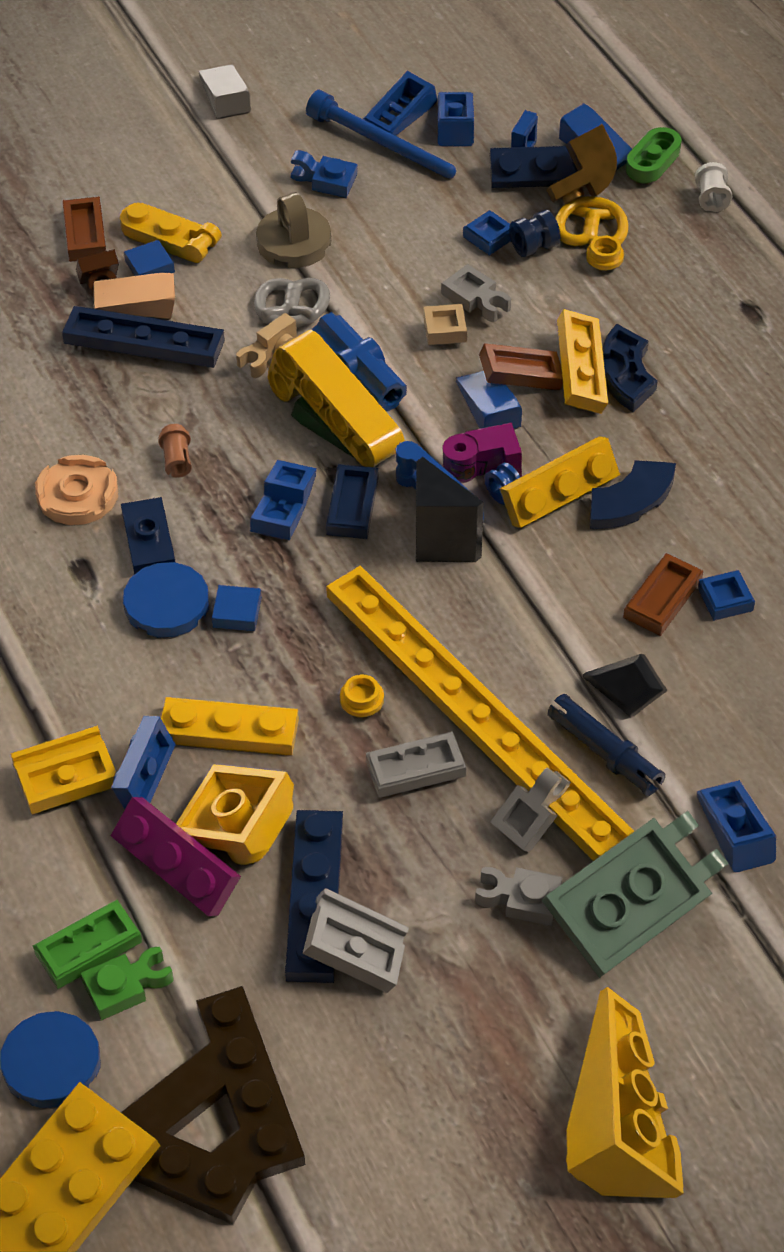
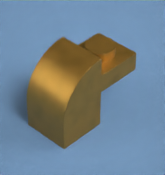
(596, 166)

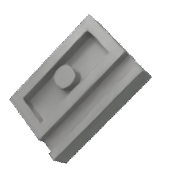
(356, 940)

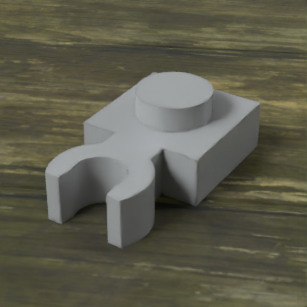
(475, 291)
(520, 893)

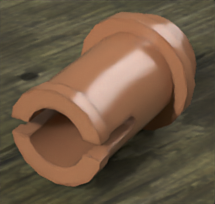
(175, 443)

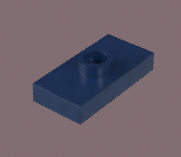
(147, 533)

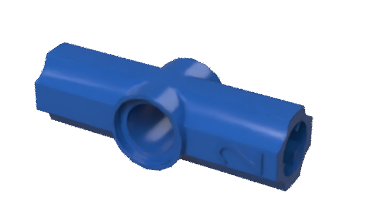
(363, 359)

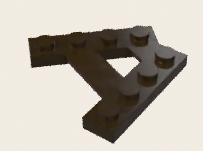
(230, 1065)

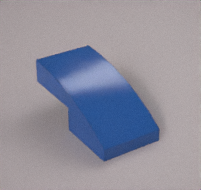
(283, 500)

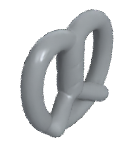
(302, 314)

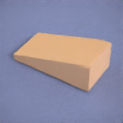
(137, 295)

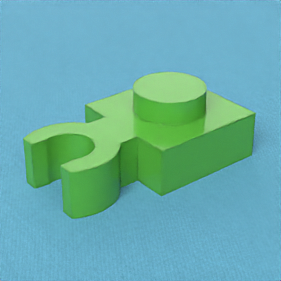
(120, 985)

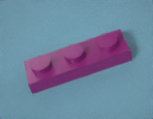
(175, 856)

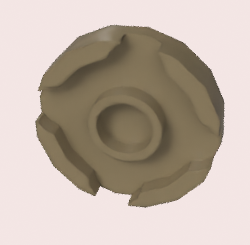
(293, 233)

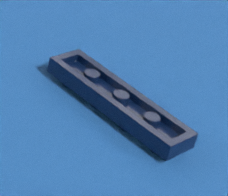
(143, 336)
(314, 869)

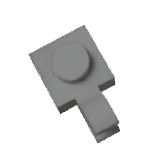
(526, 813)

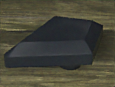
(628, 683)

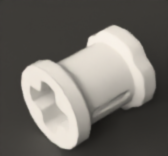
(712, 181)

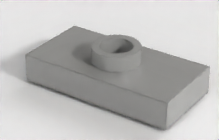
(415, 764)

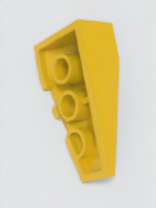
(616, 1117)

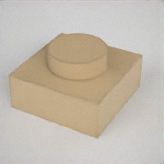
(445, 324)

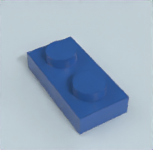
(144, 761)

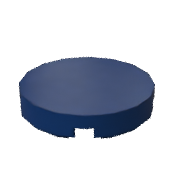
(166, 599)
(49, 1057)

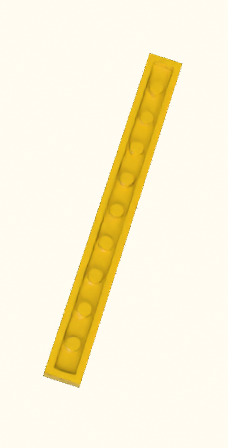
(474, 708)

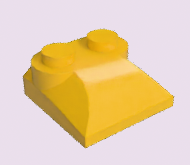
(239, 811)

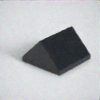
(446, 518)

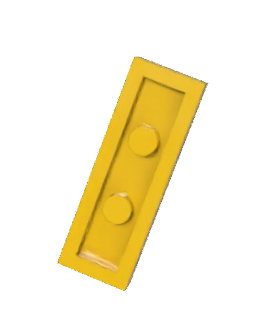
(582, 361)
(559, 481)
(231, 725)

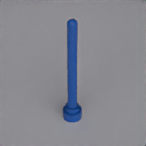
(323, 107)

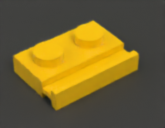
(64, 769)

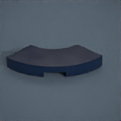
(624, 368)
(633, 496)

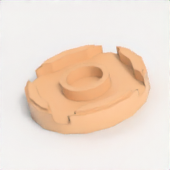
(76, 490)

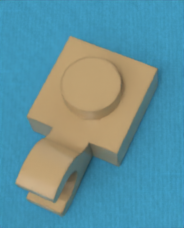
(268, 339)

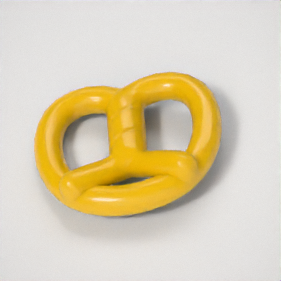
(582, 207)

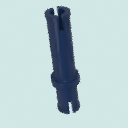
(620, 755)

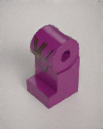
(481, 452)

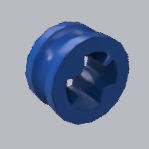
(498, 478)

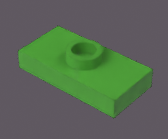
(87, 943)

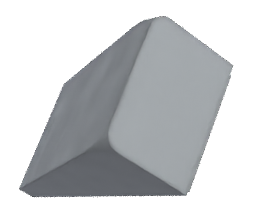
(225, 91)

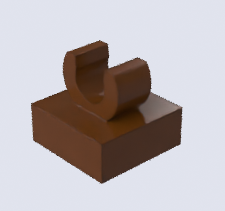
(97, 267)

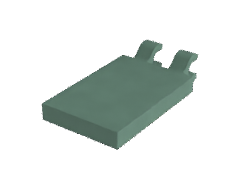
(632, 893)

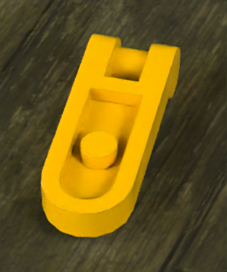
(175, 233)

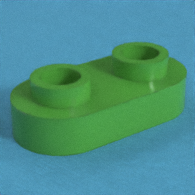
(653, 155)

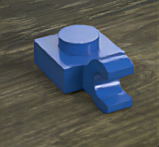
(329, 176)

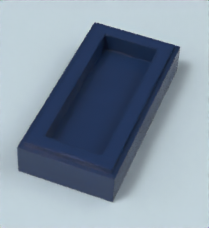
(352, 501)

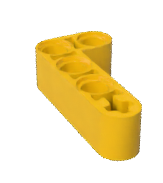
(317, 374)

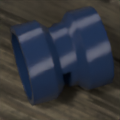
(534, 233)

